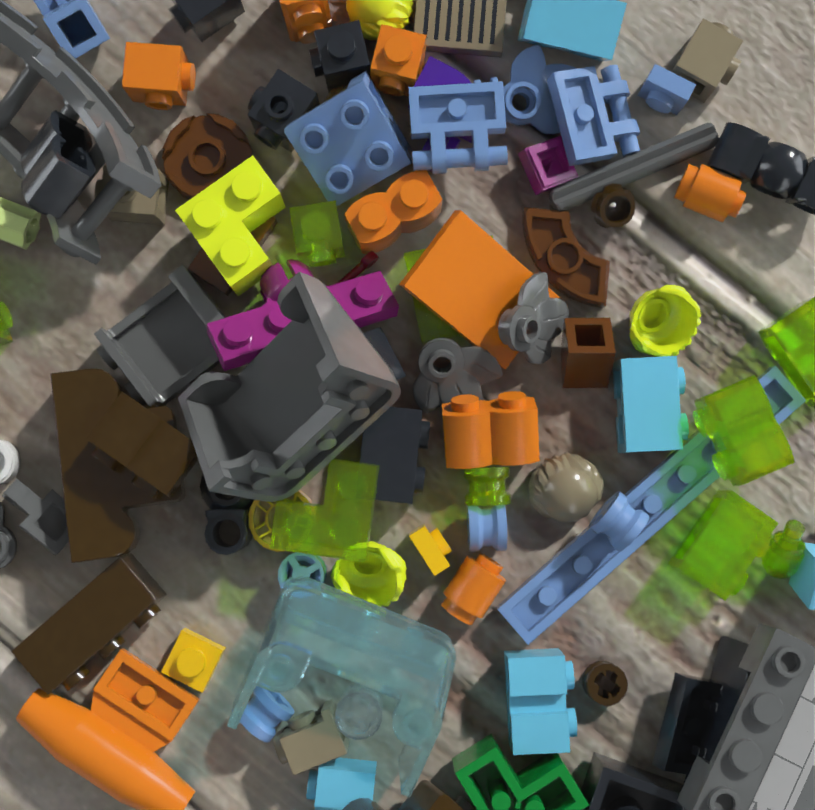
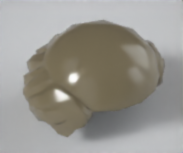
(565, 487)

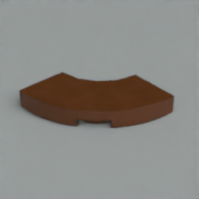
(566, 262)

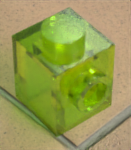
(317, 233)

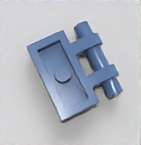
(455, 112)
(583, 117)

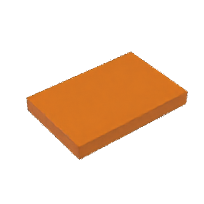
(469, 283)

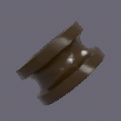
(591, 688)

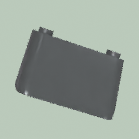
(292, 403)

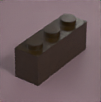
(90, 625)

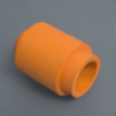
(710, 192)
(473, 588)

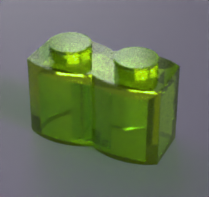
(792, 345)
(742, 431)

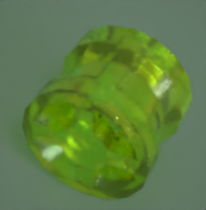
(487, 486)

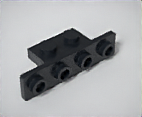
(700, 710)

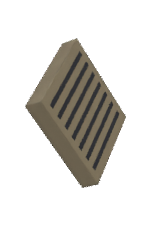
(462, 26)

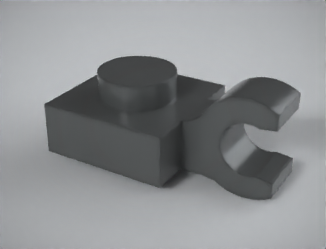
(45, 517)

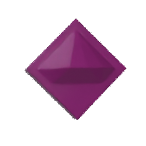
(547, 165)

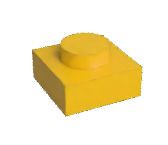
(431, 547)
(193, 660)

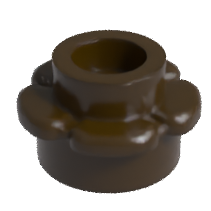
(620, 214)

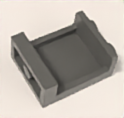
(163, 341)

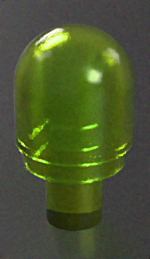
(786, 551)

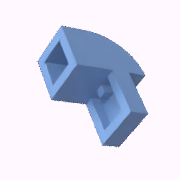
(73, 24)

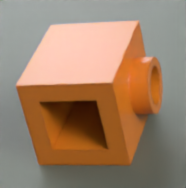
(397, 60)
(157, 75)

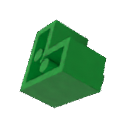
(496, 786)

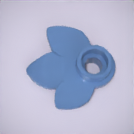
(529, 80)

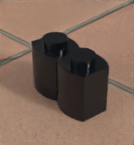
(56, 165)

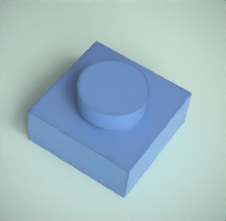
(666, 90)

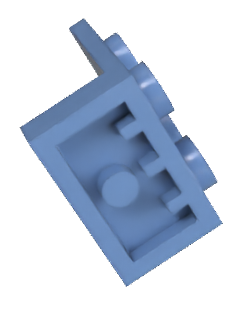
(350, 141)

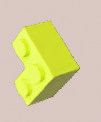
(225, 217)

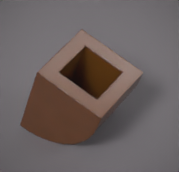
(587, 352)

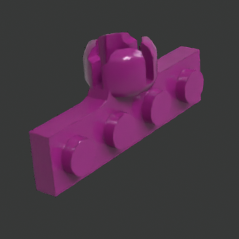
(246, 334)

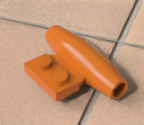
(116, 741)

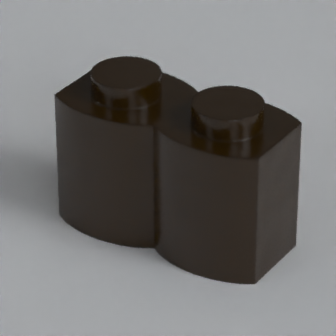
(144, 445)

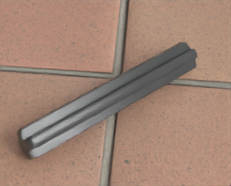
(634, 166)

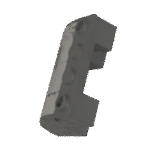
(770, 737)

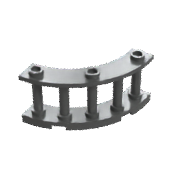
(86, 99)

